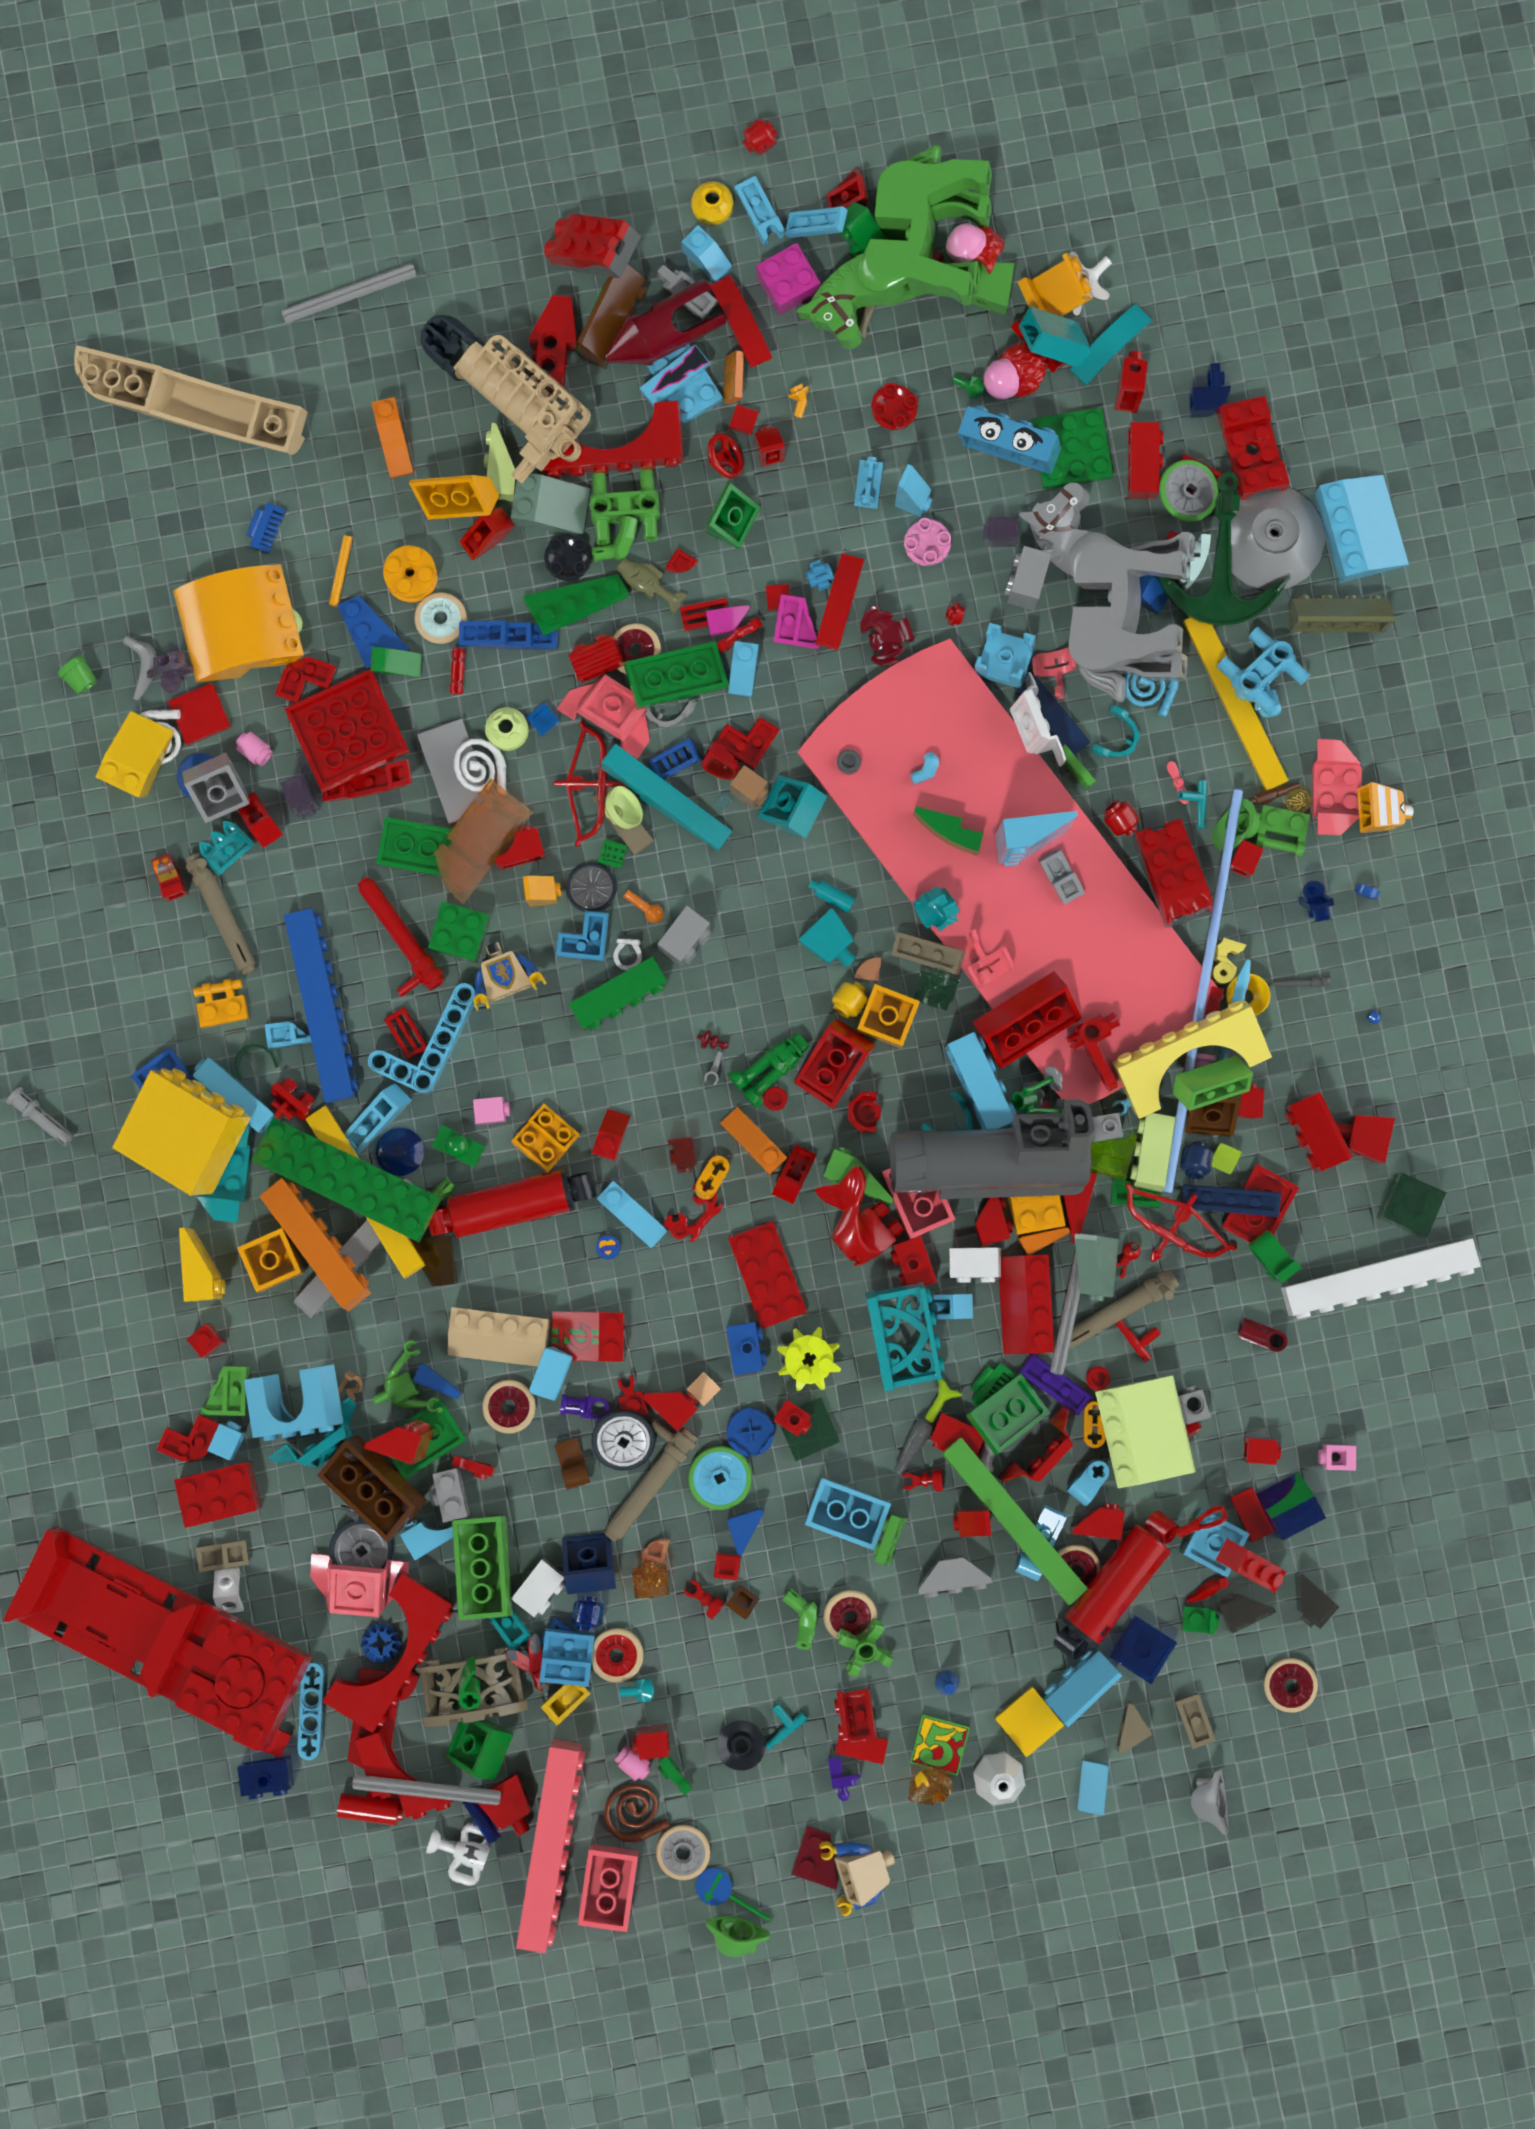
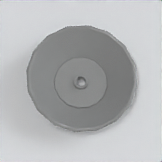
(1268, 559)

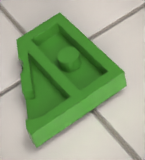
(229, 1393)

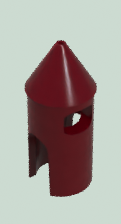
(652, 334)

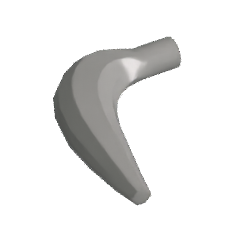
(146, 654)

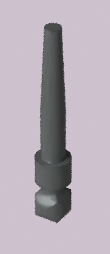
(1314, 982)

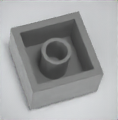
(1026, 584)
(215, 787)
(685, 936)

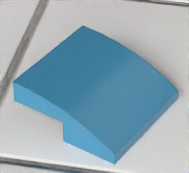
(566, 1657)

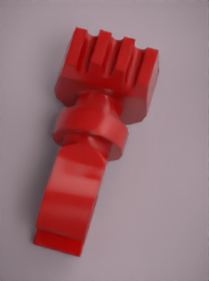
(926, 1480)
(714, 1605)

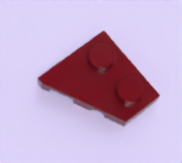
(810, 1864)

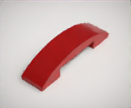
(373, 782)

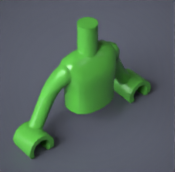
(402, 1387)

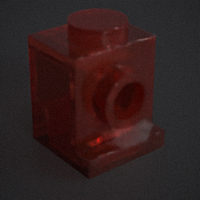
(683, 1154)

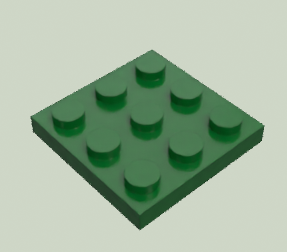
(1083, 450)

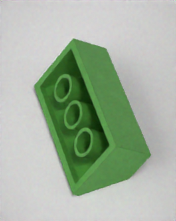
(482, 1568)

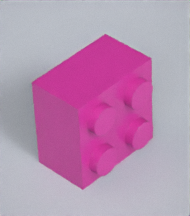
(787, 279)

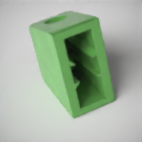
(994, 288)

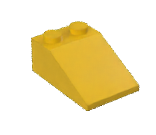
(135, 755)
(199, 1273)

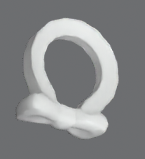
(621, 943)

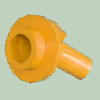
(799, 394)

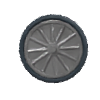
(591, 887)

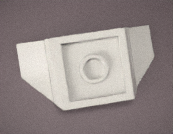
(1031, 724)

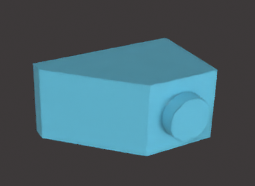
(706, 254)
(743, 669)
(950, 1306)

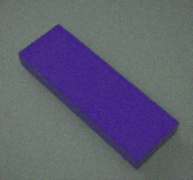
(1055, 1385)

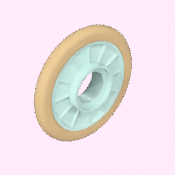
(429, 608)

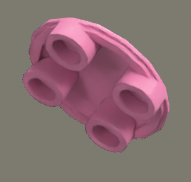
(927, 542)

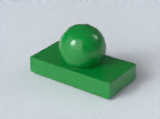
(458, 1146)

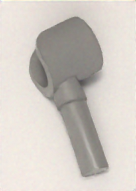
(714, 1069)

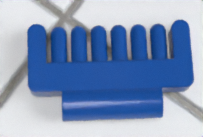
(259, 526)

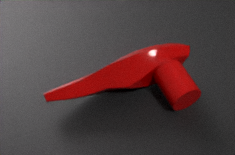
(1209, 1589)

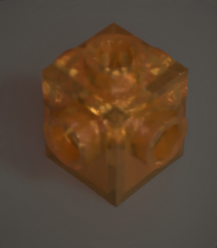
(650, 1580)

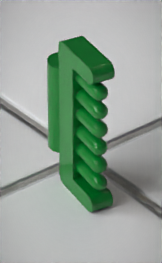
(987, 1380)

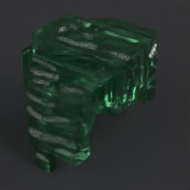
(936, 989)

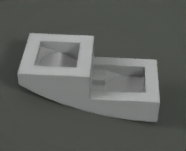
(1061, 877)

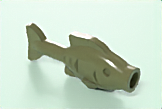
(646, 580)

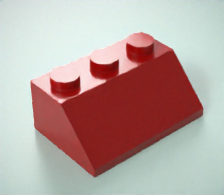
(1317, 1132)

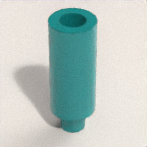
(832, 895)

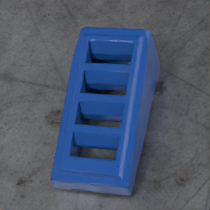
(672, 753)
(429, 1378)

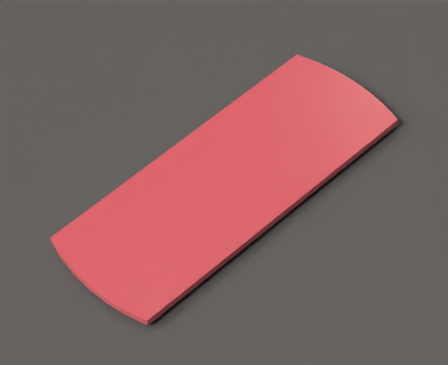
(1102, 944)

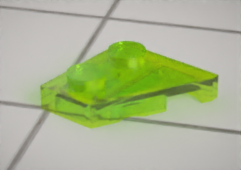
(1112, 1157)

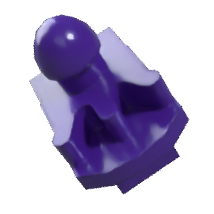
(839, 1781)

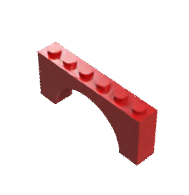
(656, 446)
(368, 1701)

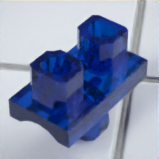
(1316, 901)

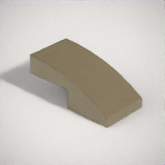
(222, 1556)

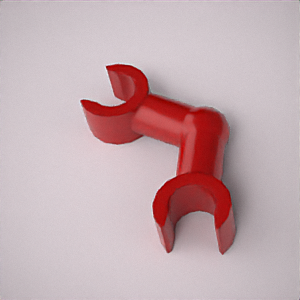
(728, 642)

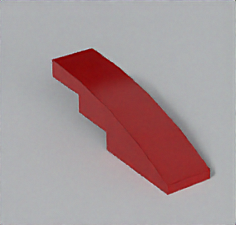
(740, 321)
(839, 602)

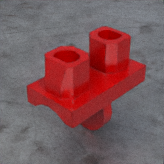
(288, 1104)

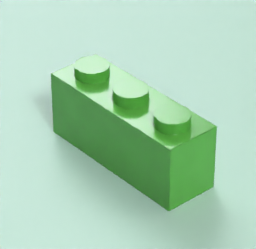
(1212, 1083)

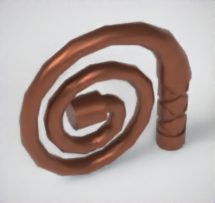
(631, 1808)

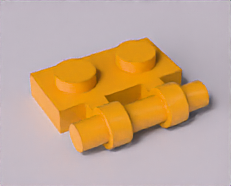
(221, 1011)

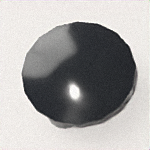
(567, 558)

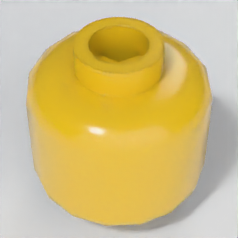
(849, 999)

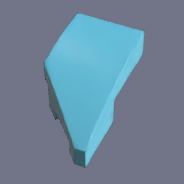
(285, 1035)

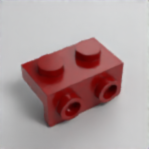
(856, 1716)

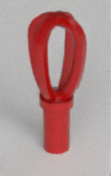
(1196, 1526)

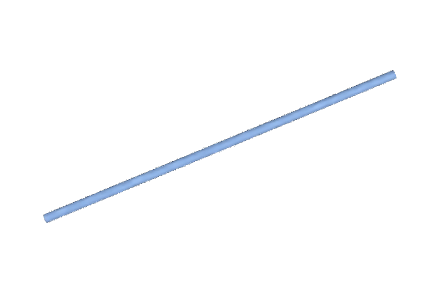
(1205, 974)

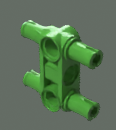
(624, 504)

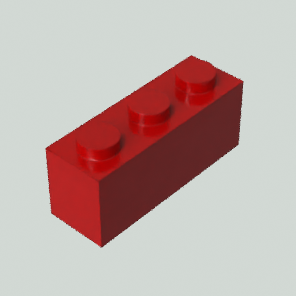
(1144, 459)
(1251, 1565)

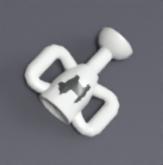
(465, 1852)

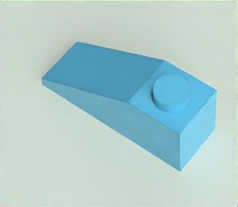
(913, 493)
(377, 1117)
(632, 1214)

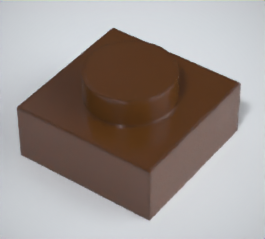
(742, 1602)

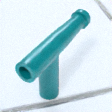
(1201, 799)
(790, 1725)

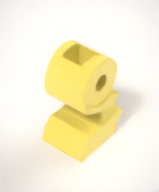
(1225, 969)

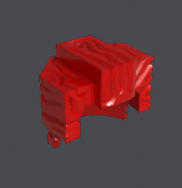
(864, 1112)

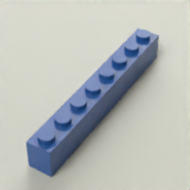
(320, 1006)

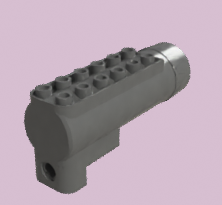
(1032, 1158)

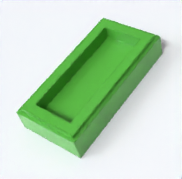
(1077, 769)

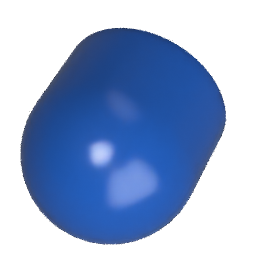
(1374, 1017)

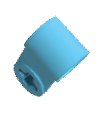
(1086, 1486)

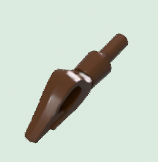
(1269, 795)

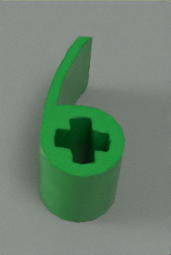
(468, 1686)

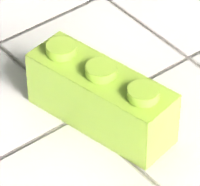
(1153, 1152)

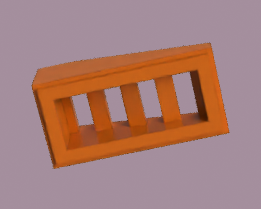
(1037, 1241)

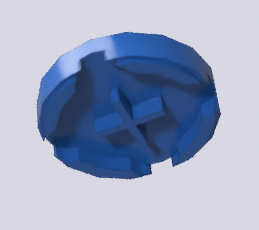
(750, 1432)

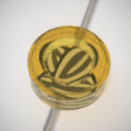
(1298, 801)

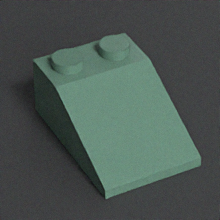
(550, 505)

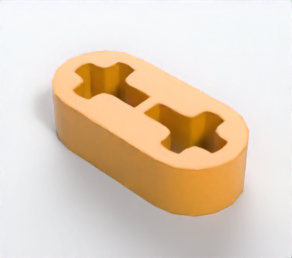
(716, 1180)
(1088, 1426)

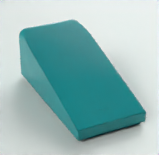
(512, 1630)

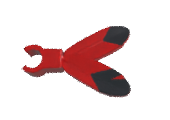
(531, 1663)

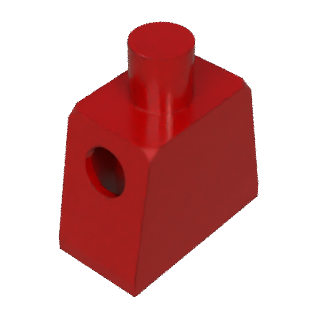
(1131, 383)
(1368, 1136)
(513, 1805)

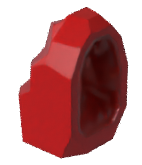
(720, 762)

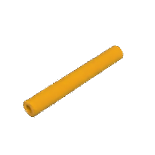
(340, 571)

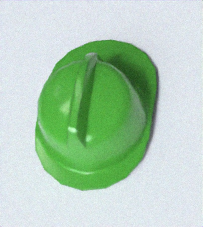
(1247, 825)

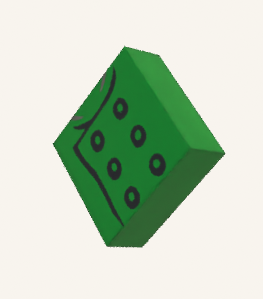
(612, 854)

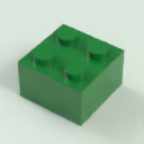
(459, 932)

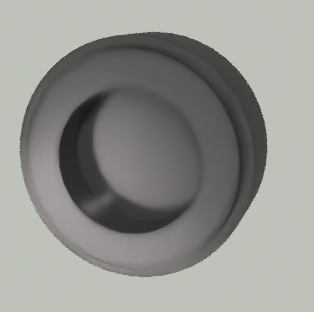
(848, 762)

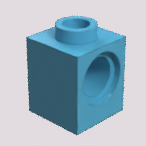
(227, 1440)

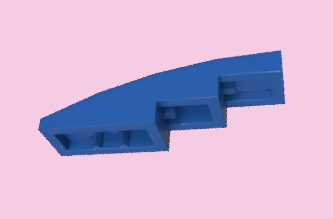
(506, 635)

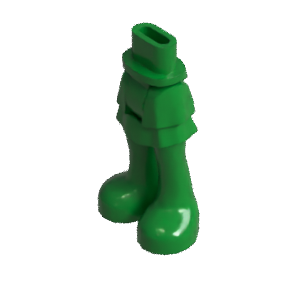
(781, 1057)

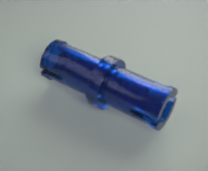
(482, 1821)

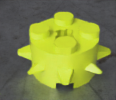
(795, 1354)

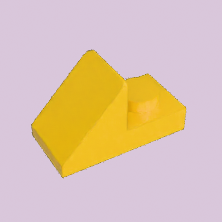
(564, 1702)

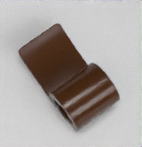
(572, 1464)

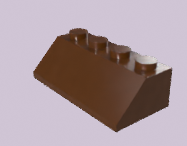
(614, 304)
(372, 1488)

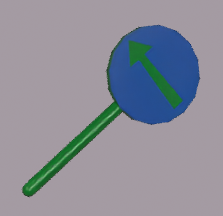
(715, 1888)

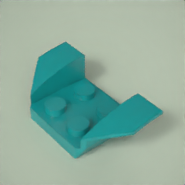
(232, 1186)
(318, 1454)

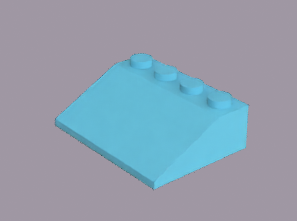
(1360, 527)
(1024, 836)

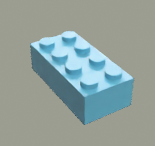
(979, 1082)

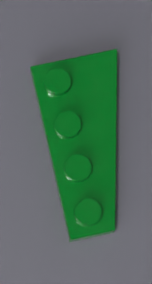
(570, 603)

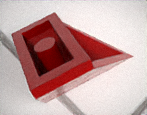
(848, 191)

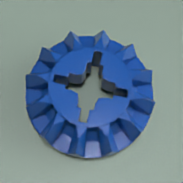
(388, 1634)

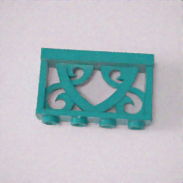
(890, 1366)

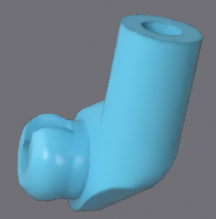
(929, 769)

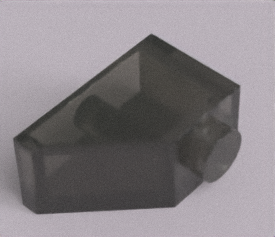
(1312, 1602)
(1241, 1611)

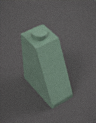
(1096, 1265)

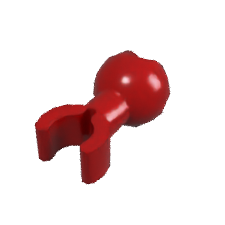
(1128, 1255)

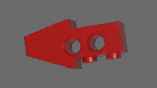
(556, 326)

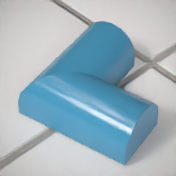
(590, 944)

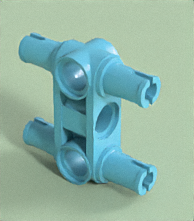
(1263, 670)

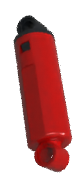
(512, 1203)
(1116, 1585)

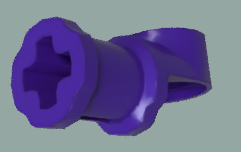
(585, 1406)

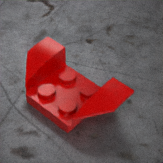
(1056, 1450)

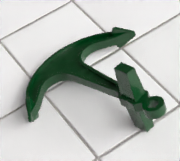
(1220, 603)

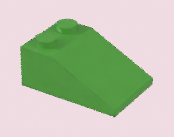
(839, 1166)

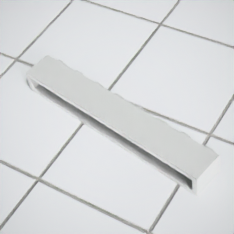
(1380, 1277)

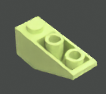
(499, 465)

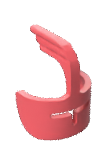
(1044, 660)
(1000, 968)

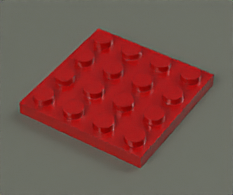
(346, 730)

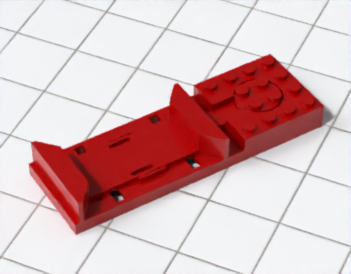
(190, 1654)

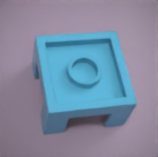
(1005, 657)
(1207, 1543)

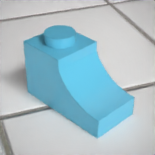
(423, 1538)

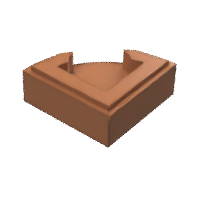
(869, 970)
(656, 1550)

